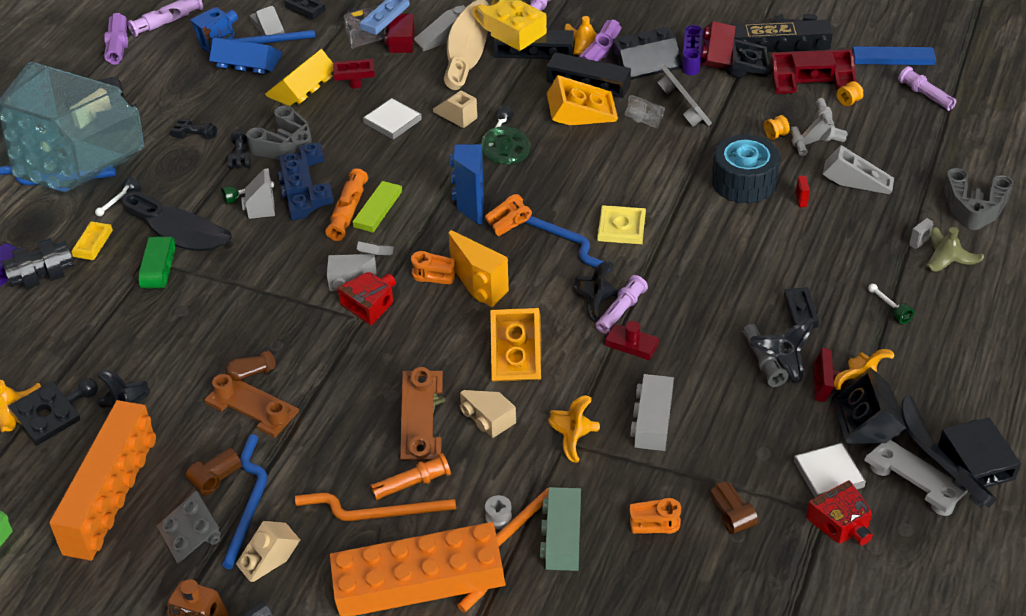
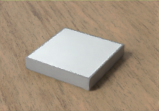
(392, 118)
(828, 468)

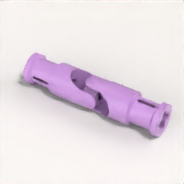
(158, 18)

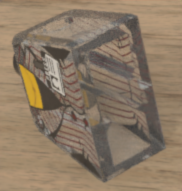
(352, 27)

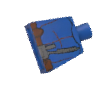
(213, 24)

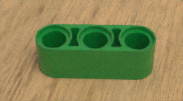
(157, 262)

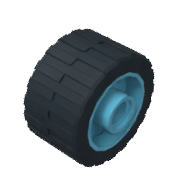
(745, 168)

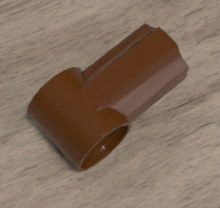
(207, 475)
(735, 513)

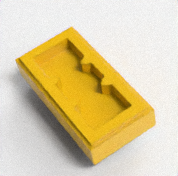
(92, 240)

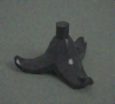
(596, 289)
(786, 347)
(120, 391)

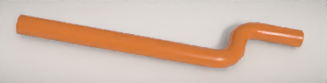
(373, 513)
(502, 536)

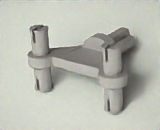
(821, 129)

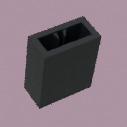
(980, 451)

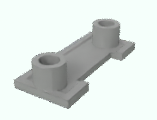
(693, 114)
(940, 488)

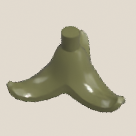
(949, 250)

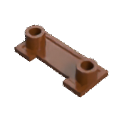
(252, 402)
(418, 414)

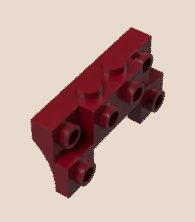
(811, 66)

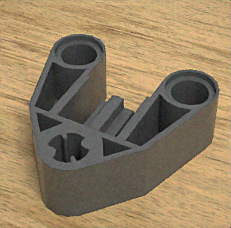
(291, 133)
(975, 211)

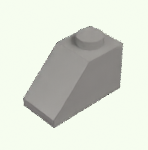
(259, 197)
(348, 267)

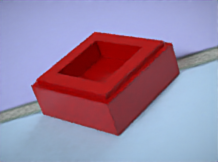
(802, 191)

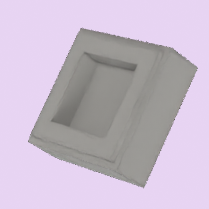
(921, 233)

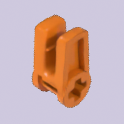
(508, 215)
(433, 269)
(653, 517)

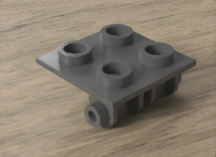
(189, 527)

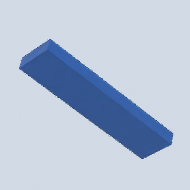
(894, 55)

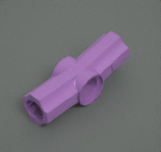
(116, 38)
(604, 40)

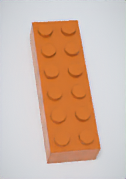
(103, 481)
(416, 570)

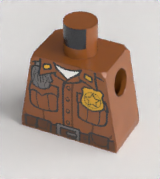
(195, 600)

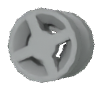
(503, 514)

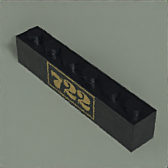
(787, 35)

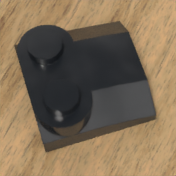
(748, 59)

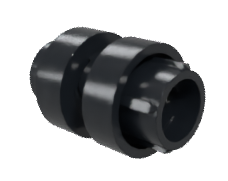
(29, 266)

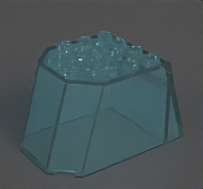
(66, 127)

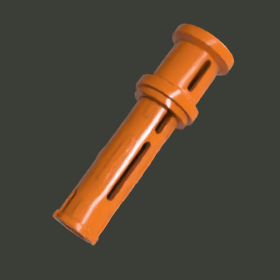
(422, 473)

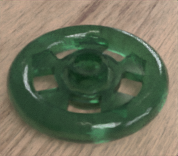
(506, 145)

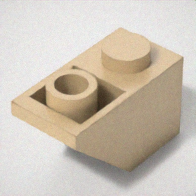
(458, 108)
(489, 410)
(267, 549)

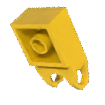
(512, 22)

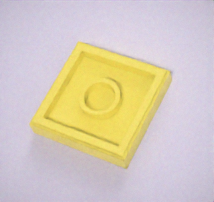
(621, 224)

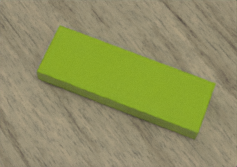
(377, 206)

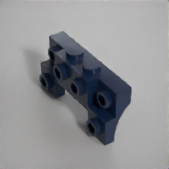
(298, 188)

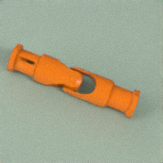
(346, 204)

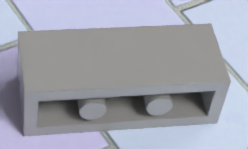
(652, 412)

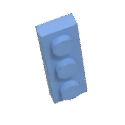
(383, 15)

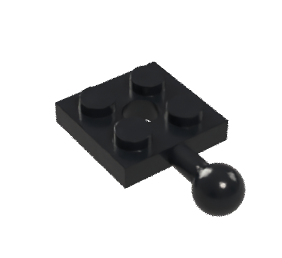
(50, 398)

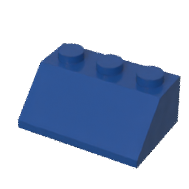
(244, 55)
(468, 181)

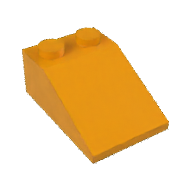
(580, 103)
(479, 269)
(516, 344)

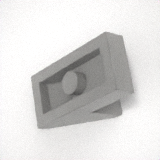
(267, 21)

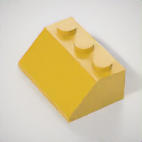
(303, 80)

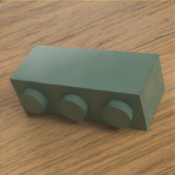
(561, 529)

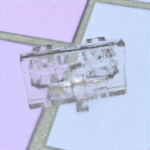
(644, 111)

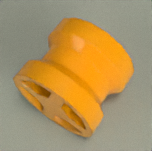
(850, 93)
(776, 127)

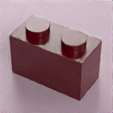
(400, 34)
(717, 45)

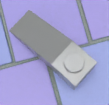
(438, 31)
(855, 172)

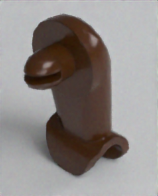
(248, 366)

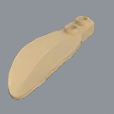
(464, 46)

